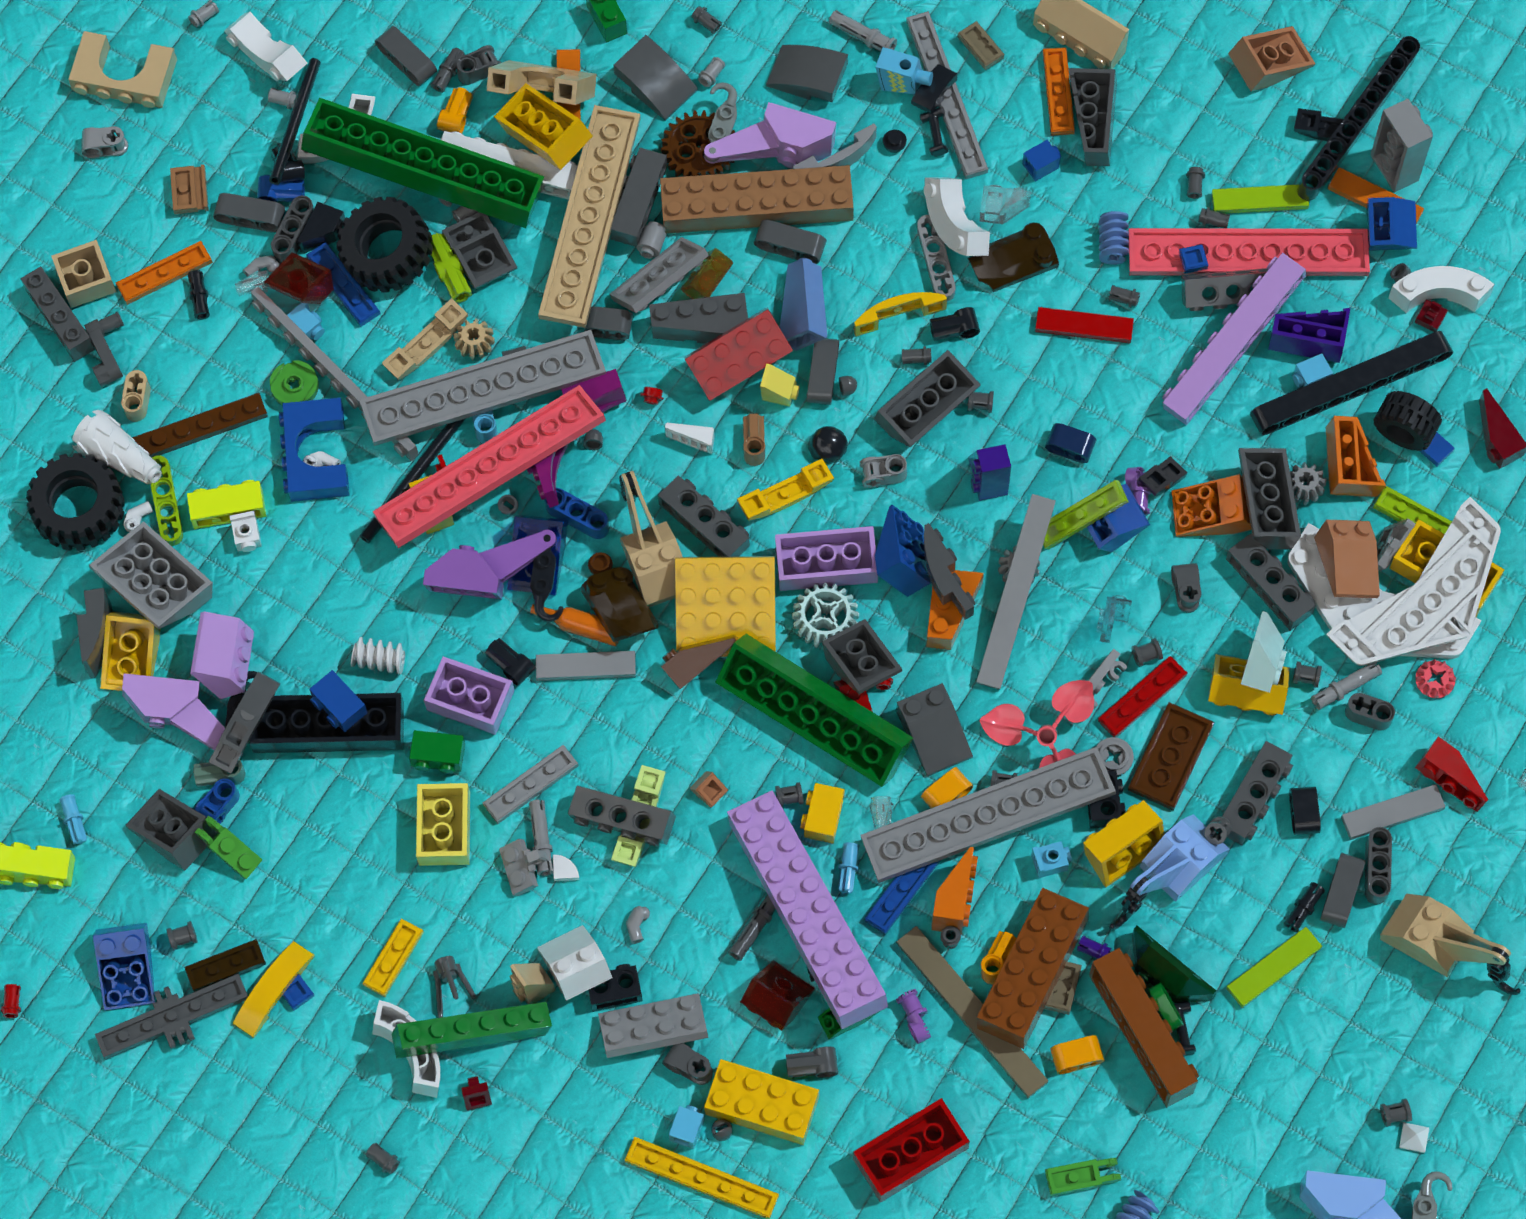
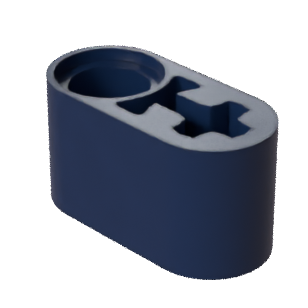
(1070, 443)

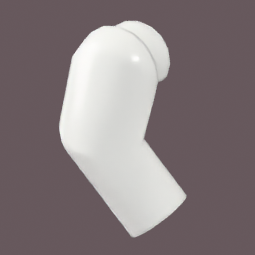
(321, 459)
(135, 514)

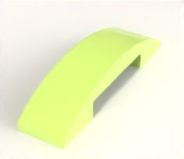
(647, 791)

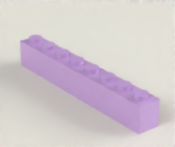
(1234, 338)

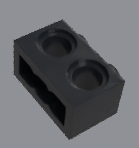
(1096, 817)
(615, 994)

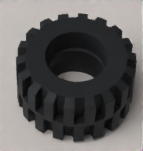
(1407, 420)

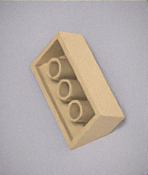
(1083, 30)

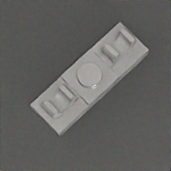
(1106, 666)

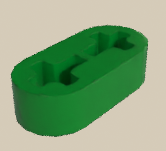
(1166, 1006)

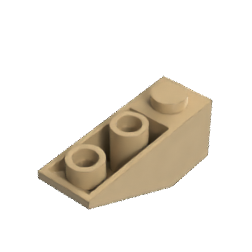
(530, 982)

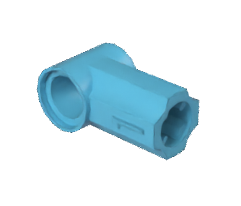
(484, 420)

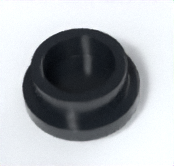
(894, 141)

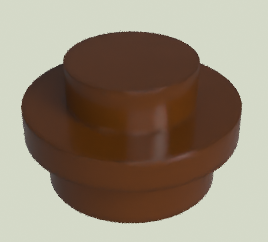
(600, 562)

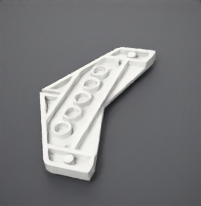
(1310, 572)
(1423, 613)

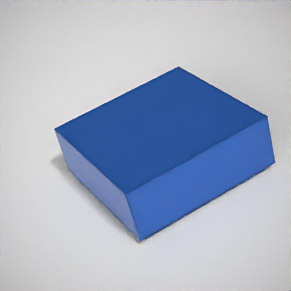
(1193, 259)
(1438, 450)
(298, 993)

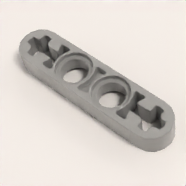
(935, 258)

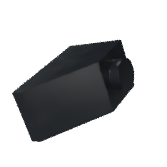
(321, 227)

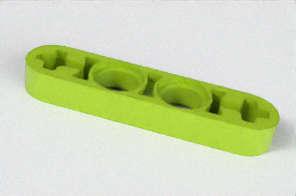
(168, 499)

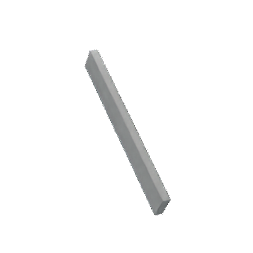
(956, 117)
(1016, 591)

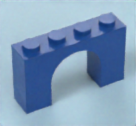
(299, 422)

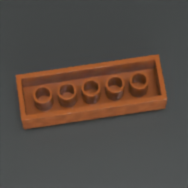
(1032, 968)
(1143, 1027)

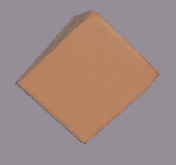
(709, 788)

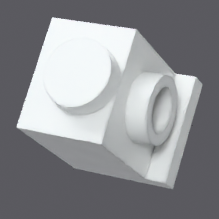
(245, 522)

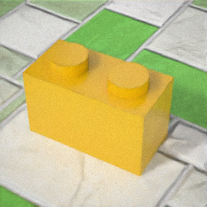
(823, 813)

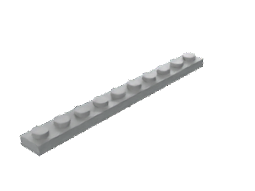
(322, 362)

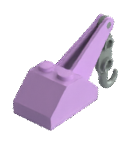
(782, 134)

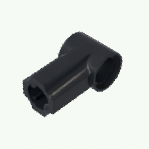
(294, 169)
(961, 323)
(514, 665)

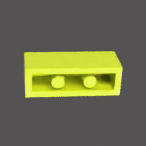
(217, 505)

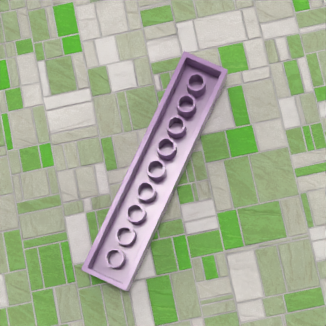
(807, 910)

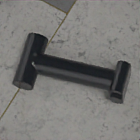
(939, 148)
(1182, 1031)

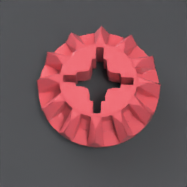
(1435, 689)

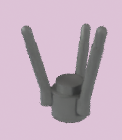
(446, 970)

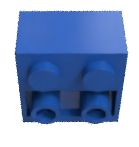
(1391, 224)
(1119, 525)

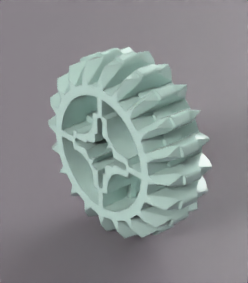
(815, 599)

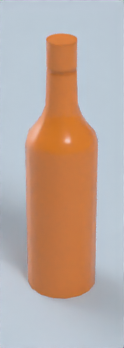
(581, 624)

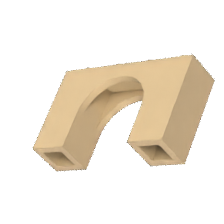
(566, 84)
(145, 88)

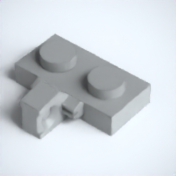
(520, 866)

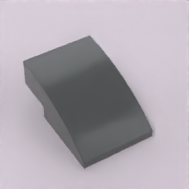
(808, 71)
(654, 77)
(479, 249)
(92, 629)

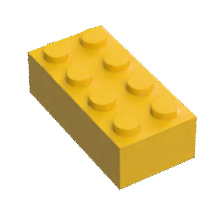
(543, 126)
(1418, 550)
(761, 1102)

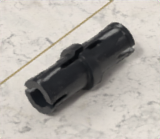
(198, 294)
(1304, 907)

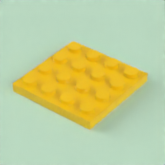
(725, 599)

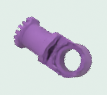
(1137, 488)
(915, 1013)

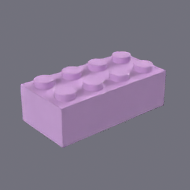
(826, 556)

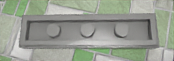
(585, 665)
(530, 784)
(1393, 811)

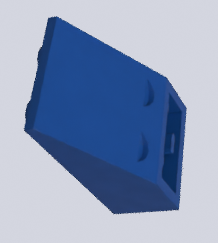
(901, 553)
(124, 966)

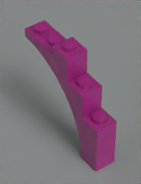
(605, 393)

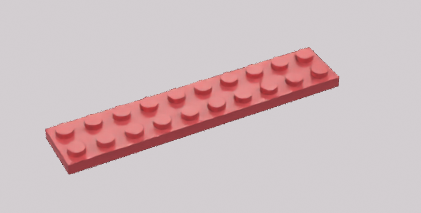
(1234, 249)
(488, 466)

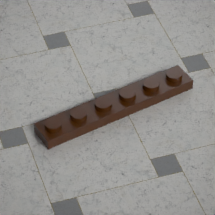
(202, 426)

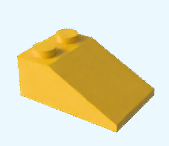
(128, 648)

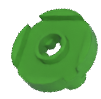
(291, 372)

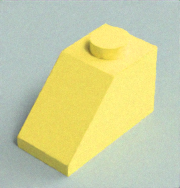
(778, 386)

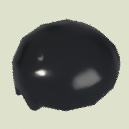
(828, 444)

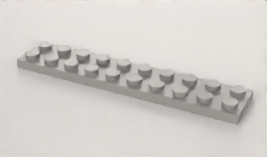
(482, 387)
(988, 814)

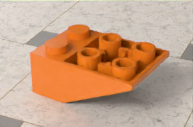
(1211, 508)
(952, 895)

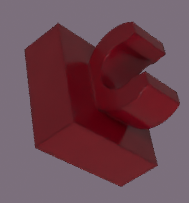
(1431, 315)
(476, 1094)

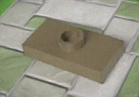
(981, 45)
(1064, 991)

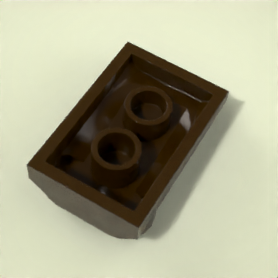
(1016, 258)
(618, 603)

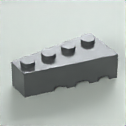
(1095, 107)
(697, 318)

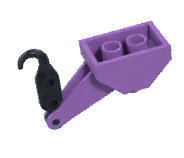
(483, 573)

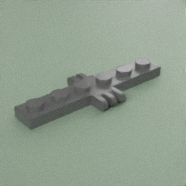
(171, 1016)

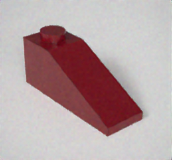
(1501, 437)

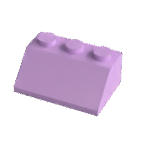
(222, 654)

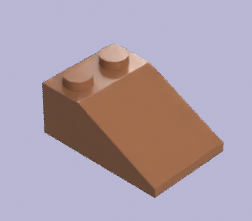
(1270, 57)
(1349, 558)

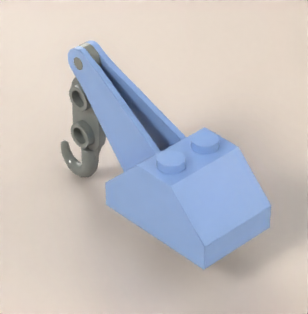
(1362, 1197)

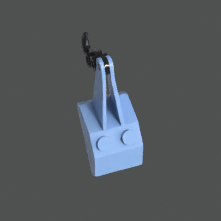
(1173, 865)

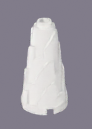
(108, 442)

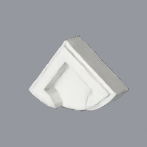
(564, 869)

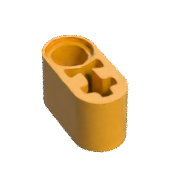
(947, 788)
(1077, 1054)

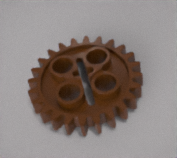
(696, 163)

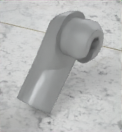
(261, 262)
(634, 921)

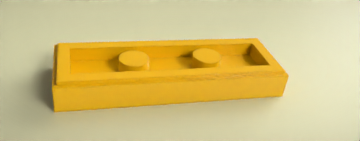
(393, 957)

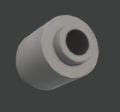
(651, 240)

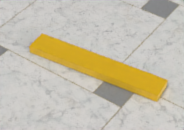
(702, 1178)

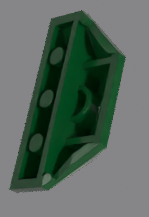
(1159, 965)

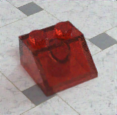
(301, 280)
(776, 995)

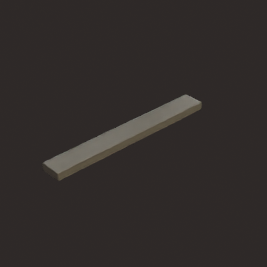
(967, 1008)

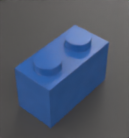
(337, 701)

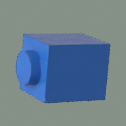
(1041, 160)

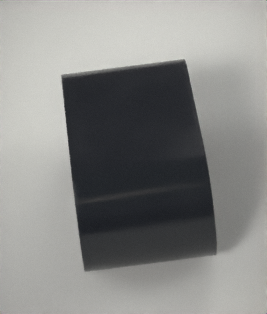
(1304, 810)

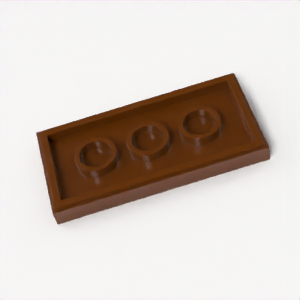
(1171, 756)

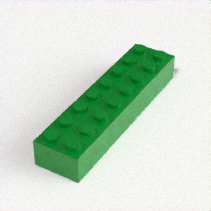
(814, 710)

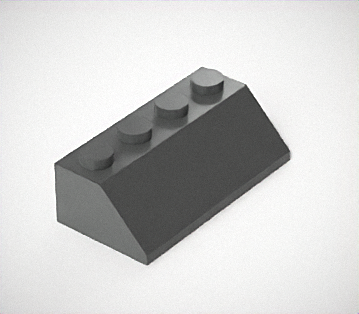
(926, 400)
(1270, 497)

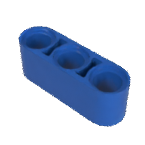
(585, 520)

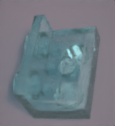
(1116, 609)

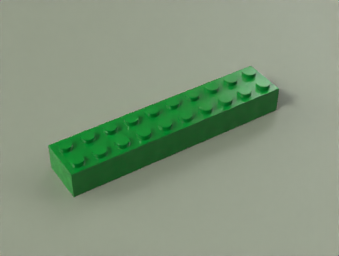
(422, 162)

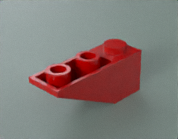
(1450, 771)

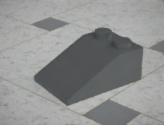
(860, 657)
(934, 729)
(170, 828)

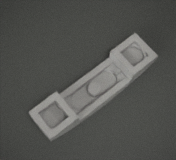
(862, 142)

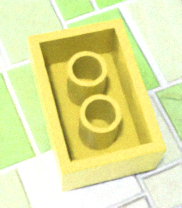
(443, 824)

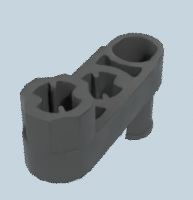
(108, 370)

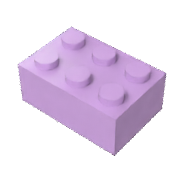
(469, 695)

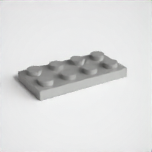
(659, 275)
(653, 1025)

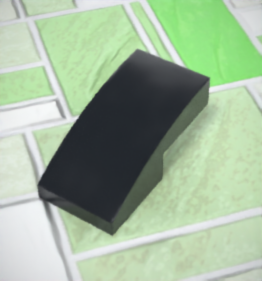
(931, 96)
(1314, 125)
(1163, 476)

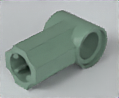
(209, 774)

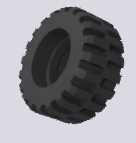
(370, 222)
(70, 473)

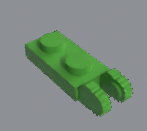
(230, 849)
(1080, 1176)

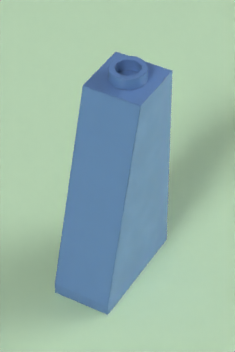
(803, 305)

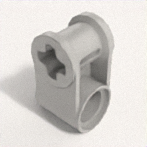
(101, 142)
(881, 470)

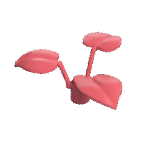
(1072, 699)

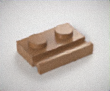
(189, 189)

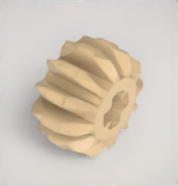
(474, 347)

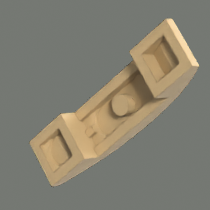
(427, 342)

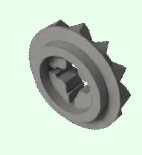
(1116, 746)

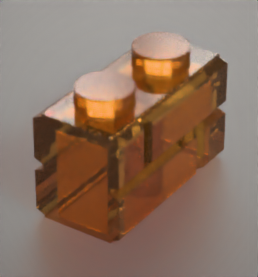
(707, 276)

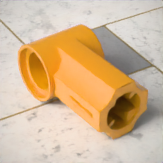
(454, 115)
(997, 956)

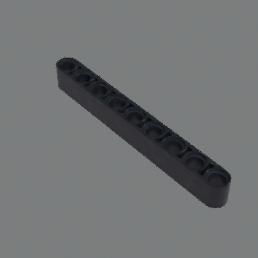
(1354, 126)
(1351, 383)

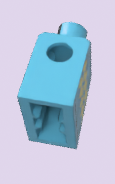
(901, 72)

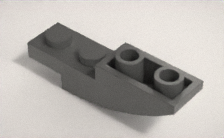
(940, 565)
(244, 722)

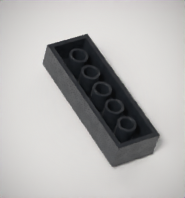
(298, 726)

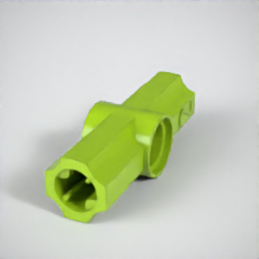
(449, 269)

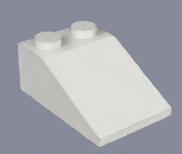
(575, 962)

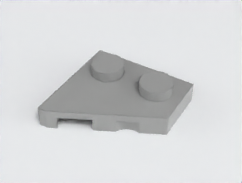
(1391, 540)

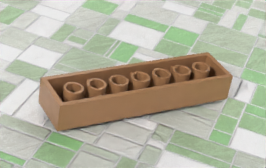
(750, 197)

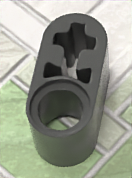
(609, 323)
(1362, 716)

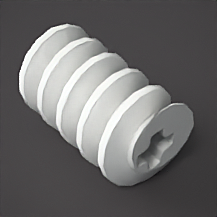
(378, 655)

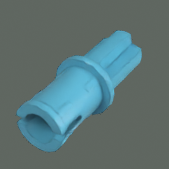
(73, 819)
(848, 867)

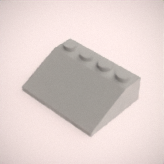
(153, 577)

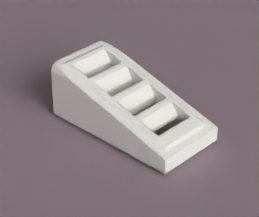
(694, 436)

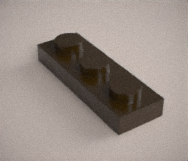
(225, 964)

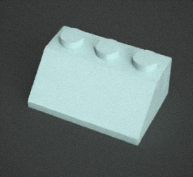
(1265, 657)

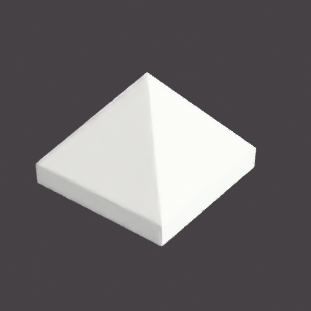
(1414, 1137)

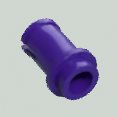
(1093, 948)

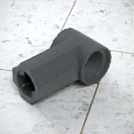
(819, 1062)

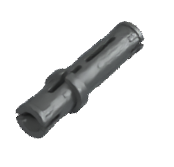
(761, 916)

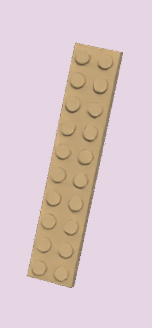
(589, 217)

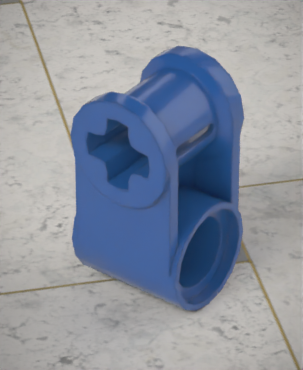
(215, 803)

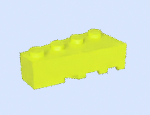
(37, 866)

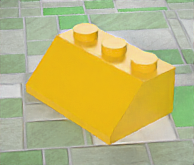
(1228, 690)
(1123, 842)

